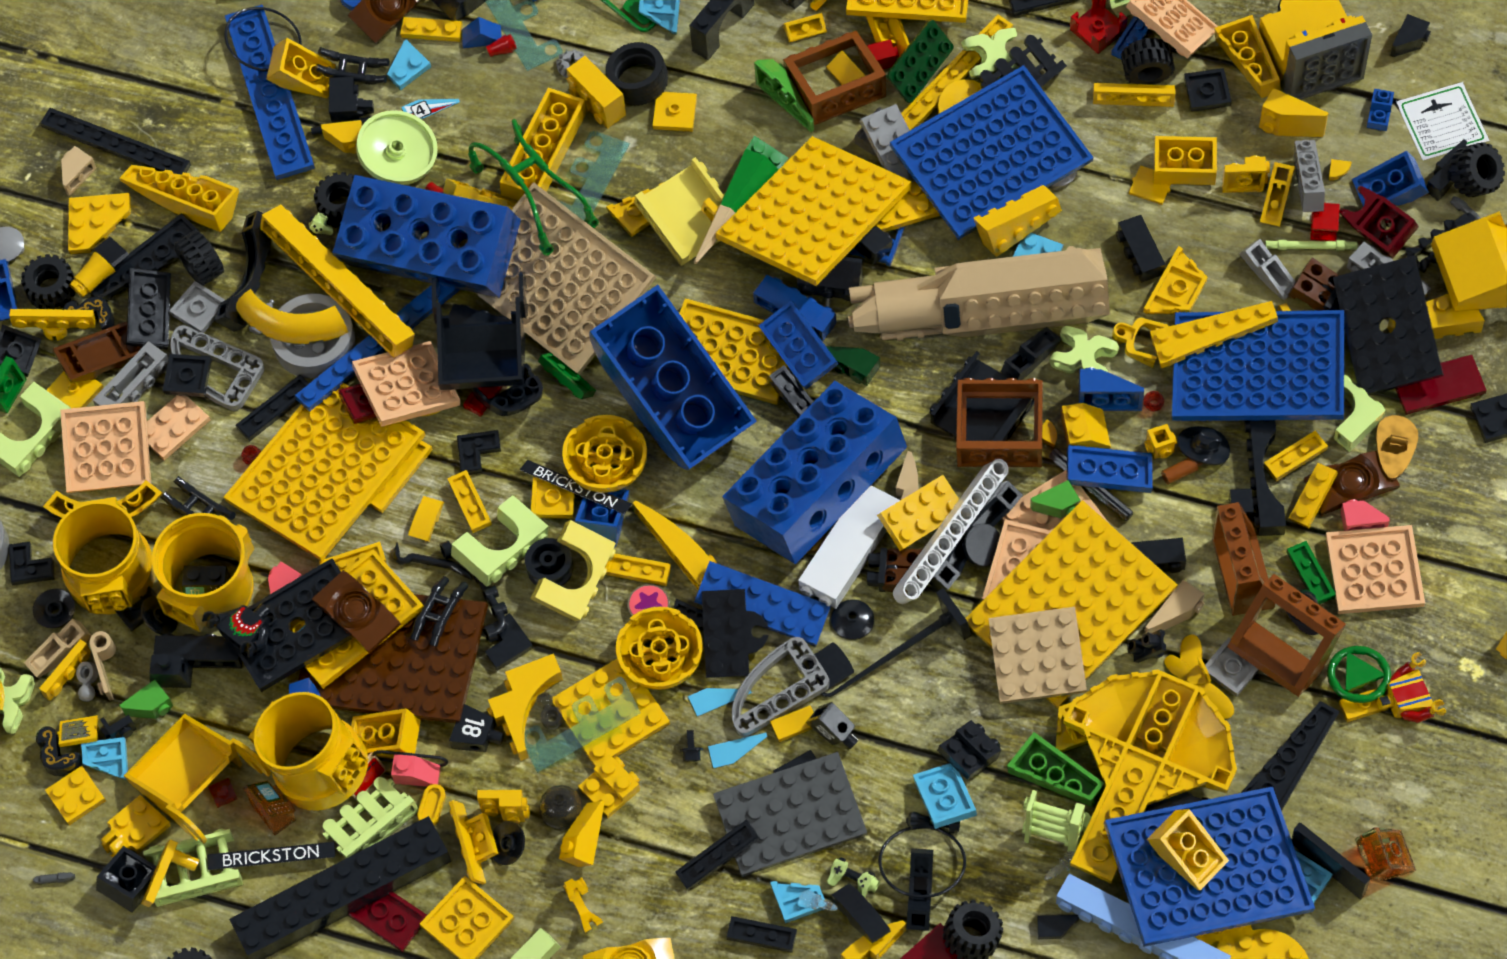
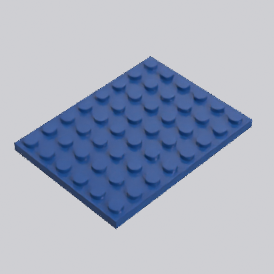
(990, 150)
(1267, 374)
(1253, 887)

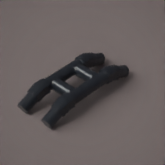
(344, 58)
(195, 496)
(442, 619)

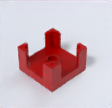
(1098, 26)

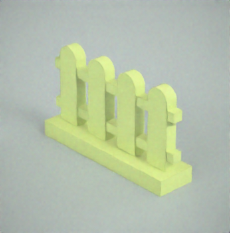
(381, 826)

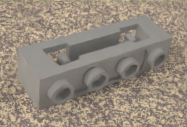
(1309, 176)
(1369, 256)
(132, 380)

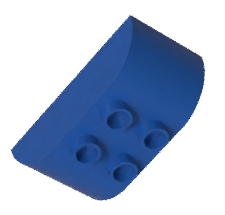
(669, 379)

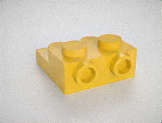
(1247, 176)
(611, 785)
(508, 803)

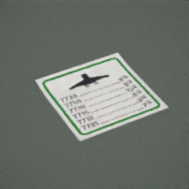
(1442, 120)

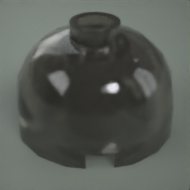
(560, 806)

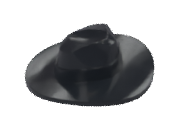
(1204, 445)

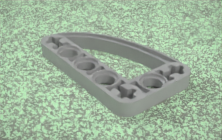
(230, 351)
(788, 694)

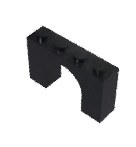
(706, 25)

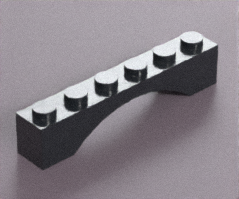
(257, 249)
(994, 510)
(1269, 511)

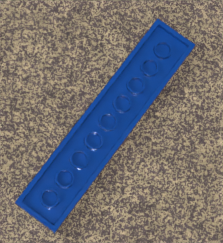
(271, 103)

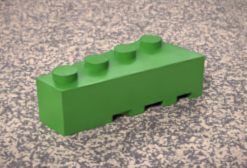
(1053, 770)

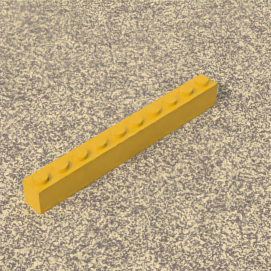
(337, 280)

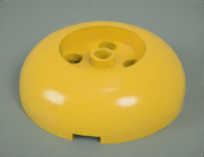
(605, 434)
(658, 625)

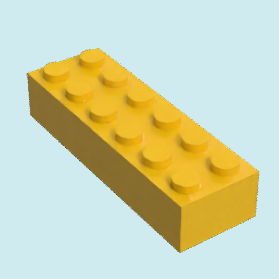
(550, 136)

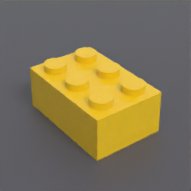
(600, 94)
(1185, 160)

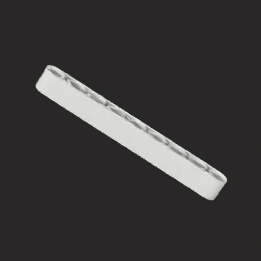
(943, 534)

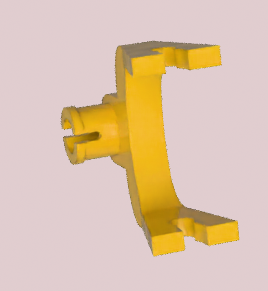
(1128, 334)
(573, 890)

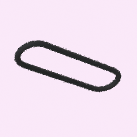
(411, 754)

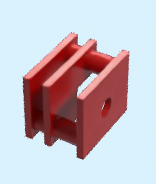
(1325, 223)

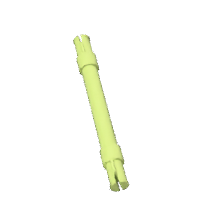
(1339, 245)

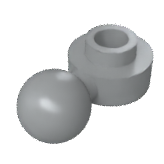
(86, 674)

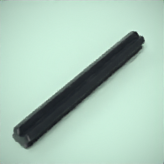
(1101, 493)

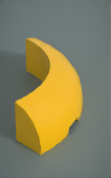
(463, 190)
(288, 326)
(133, 503)

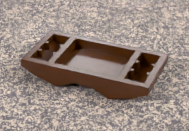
(380, 16)
(95, 353)
(1356, 480)
(356, 611)

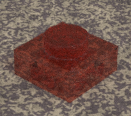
(222, 792)

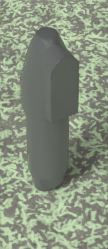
(1461, 205)
(53, 878)

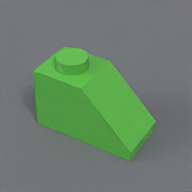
(1056, 501)
(147, 702)

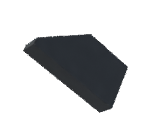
(1055, 925)

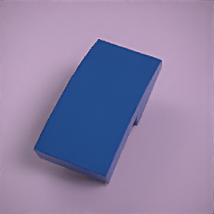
(1380, 109)

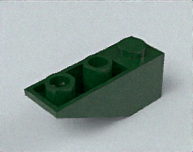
(855, 363)

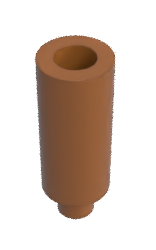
(1179, 470)

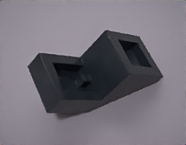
(110, 251)

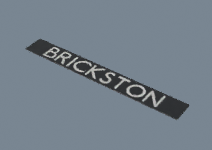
(569, 484)
(271, 855)

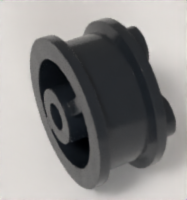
(550, 561)

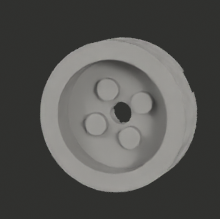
(313, 358)

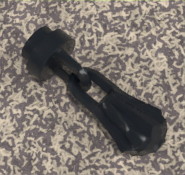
(918, 821)

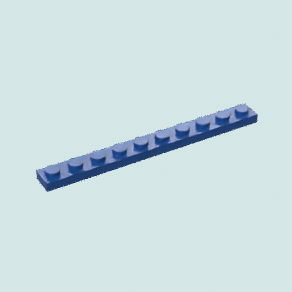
(342, 370)

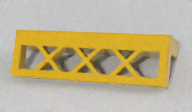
(1134, 94)

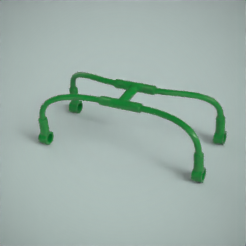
(477, 167)

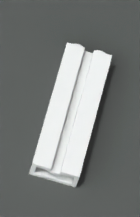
(846, 549)

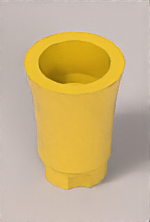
(91, 275)

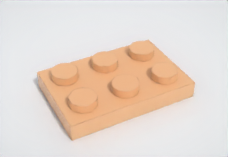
(174, 425)

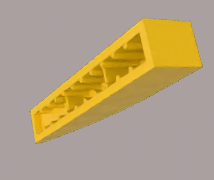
(677, 543)

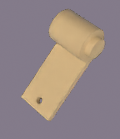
(102, 649)

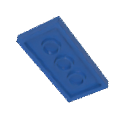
(798, 344)
(1109, 468)

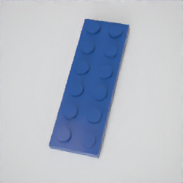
(781, 608)

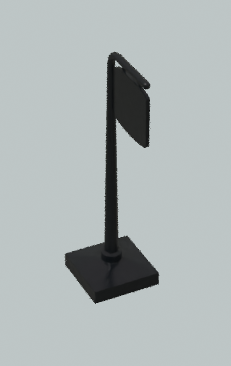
(839, 667)

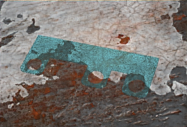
(512, 23)
(599, 172)
(588, 729)

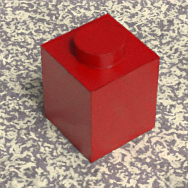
(884, 53)

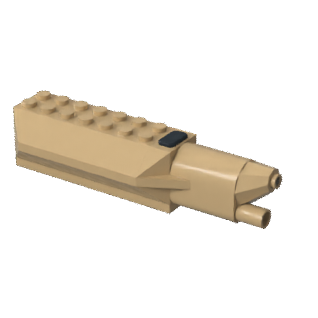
(987, 297)

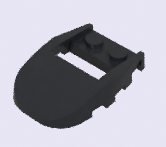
(514, 398)

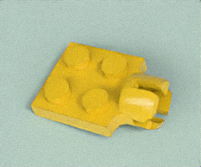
(134, 827)

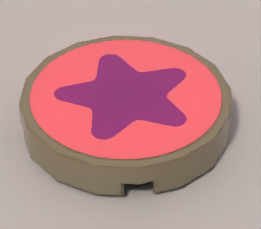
(647, 597)

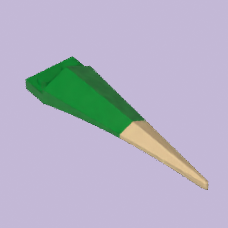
(754, 169)

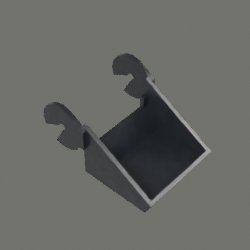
(481, 352)

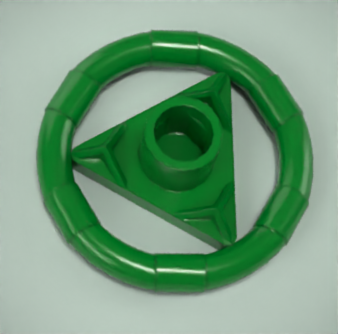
(1359, 674)

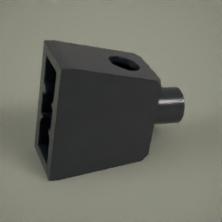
(170, 671)

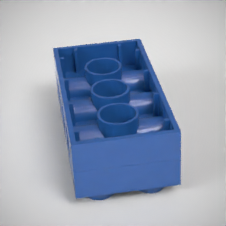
(401, 252)
(815, 472)

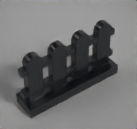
(1019, 58)

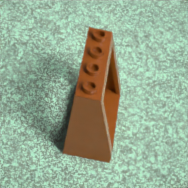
(842, 98)
(1012, 452)
(1239, 558)
(1274, 655)

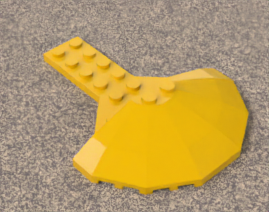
(1149, 743)

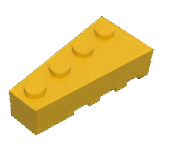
(1248, 52)
(1017, 219)
(1447, 320)

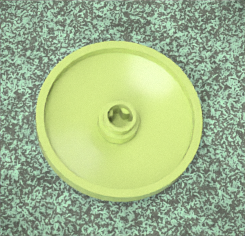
(396, 147)

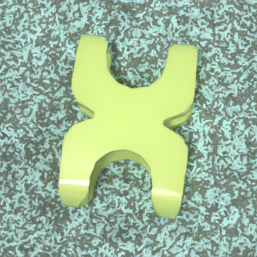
(989, 49)
(1083, 352)
(14, 697)

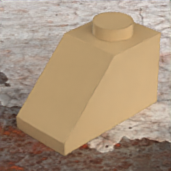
(76, 169)

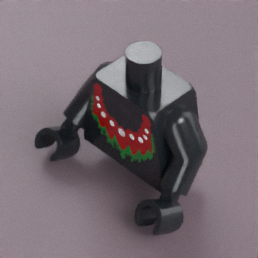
(242, 627)

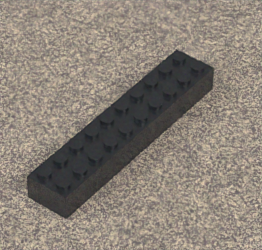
(340, 890)

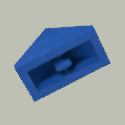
(480, 33)

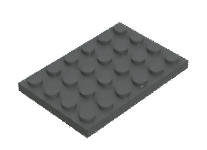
(792, 812)

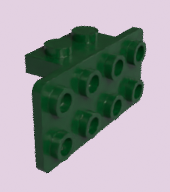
(920, 61)

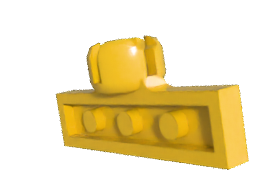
(53, 321)

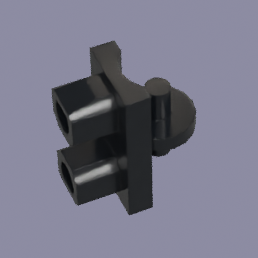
(1148, 646)

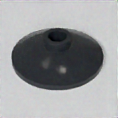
(50, 601)
(155, 618)
(852, 628)
(509, 842)

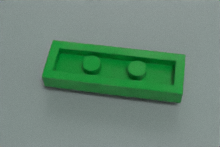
(566, 376)
(1310, 572)

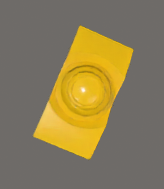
(645, 949)

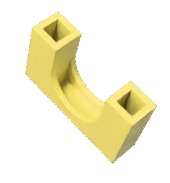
(596, 552)

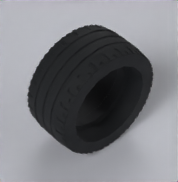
(632, 55)

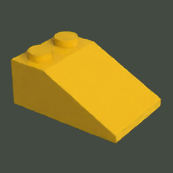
(294, 69)
(1291, 117)
(388, 731)
(1188, 848)

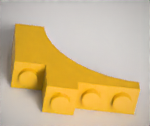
(522, 688)

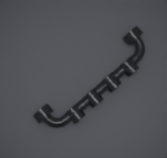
(490, 594)

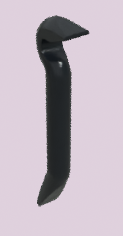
(412, 557)

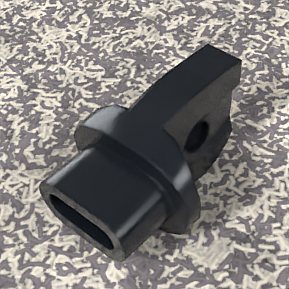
(691, 753)

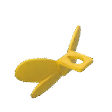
(1193, 670)

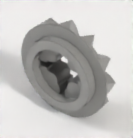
(564, 59)

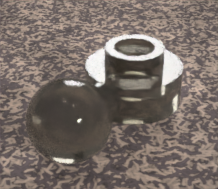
(545, 702)

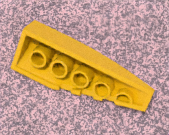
(197, 198)

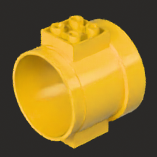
(192, 538)
(114, 588)
(328, 776)

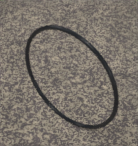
(255, 8)
(929, 895)

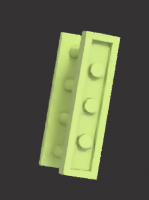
(1053, 822)
(207, 883)

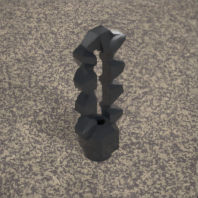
(1425, 243)

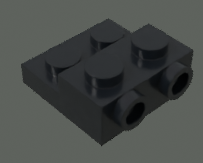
(19, 346)
(970, 749)

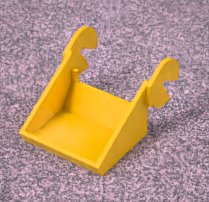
(1474, 263)
(183, 766)

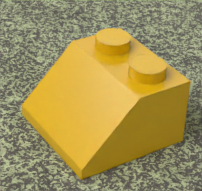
(1085, 426)

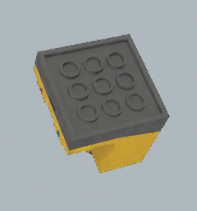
(1315, 46)

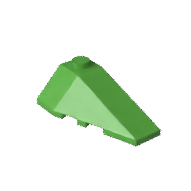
(778, 85)

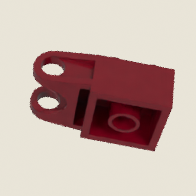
(1377, 215)

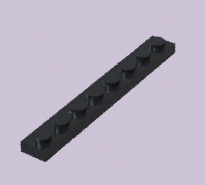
(113, 142)

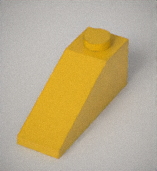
(1277, 194)
(581, 839)

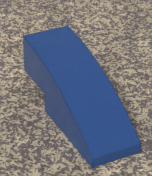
(7, 291)

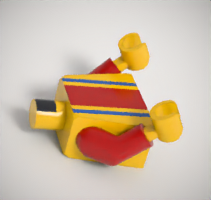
(1409, 695)

